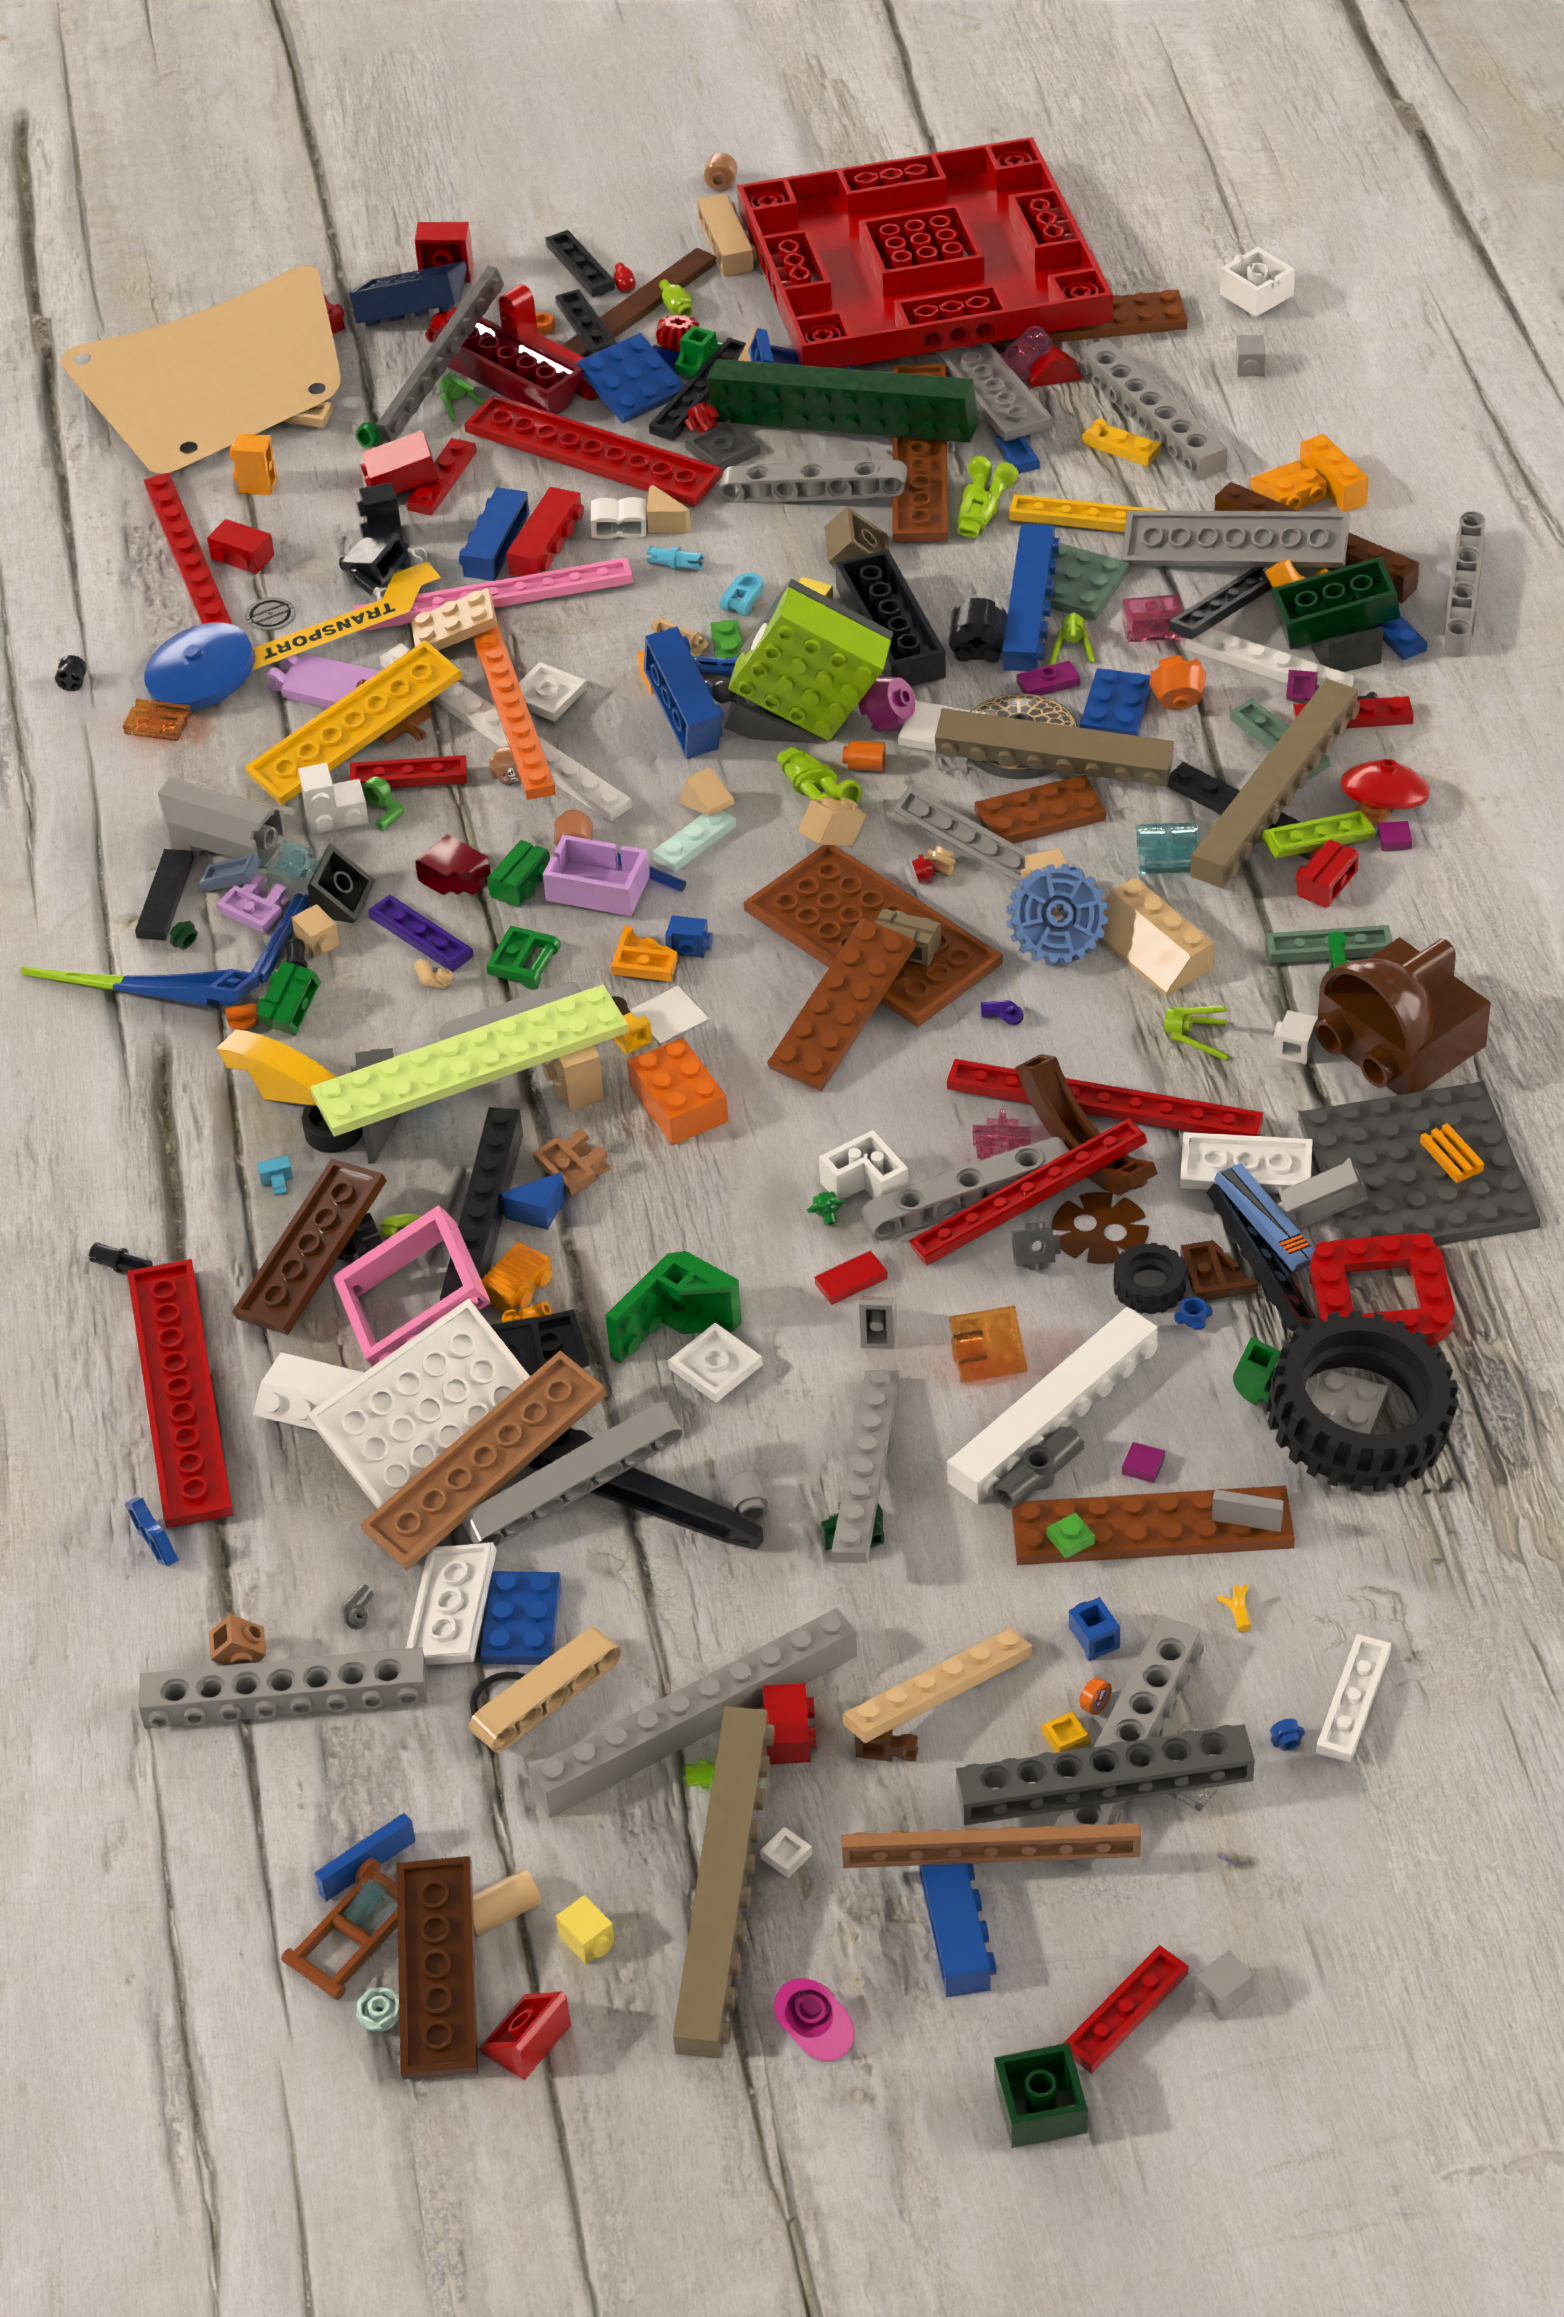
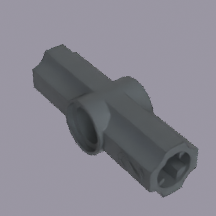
(1038, 1467)

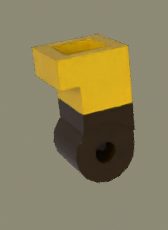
(639, 1029)

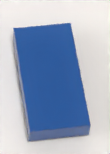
(1018, 453)

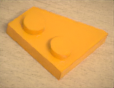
(643, 958)

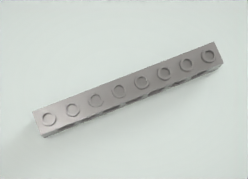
(1153, 409)
(1162, 1664)
(282, 1688)

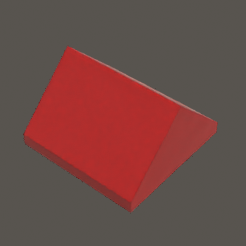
(528, 2032)

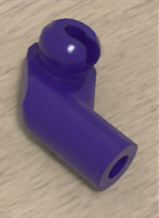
(1005, 1010)

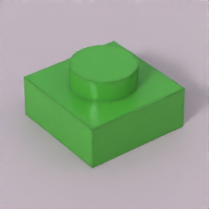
(1070, 1535)

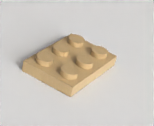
(455, 620)

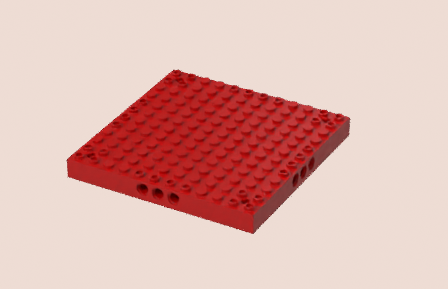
(922, 254)

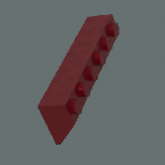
(516, 368)

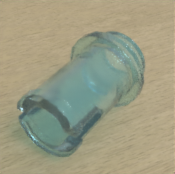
(365, 1902)

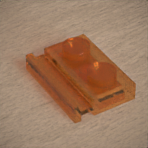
(157, 719)

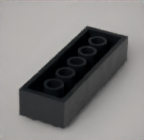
(879, 592)

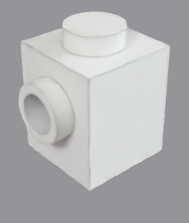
(1295, 1036)

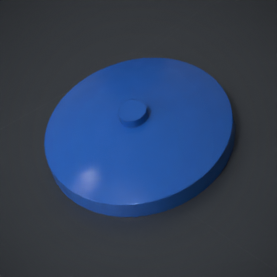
(200, 665)

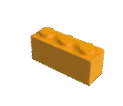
(1345, 481)

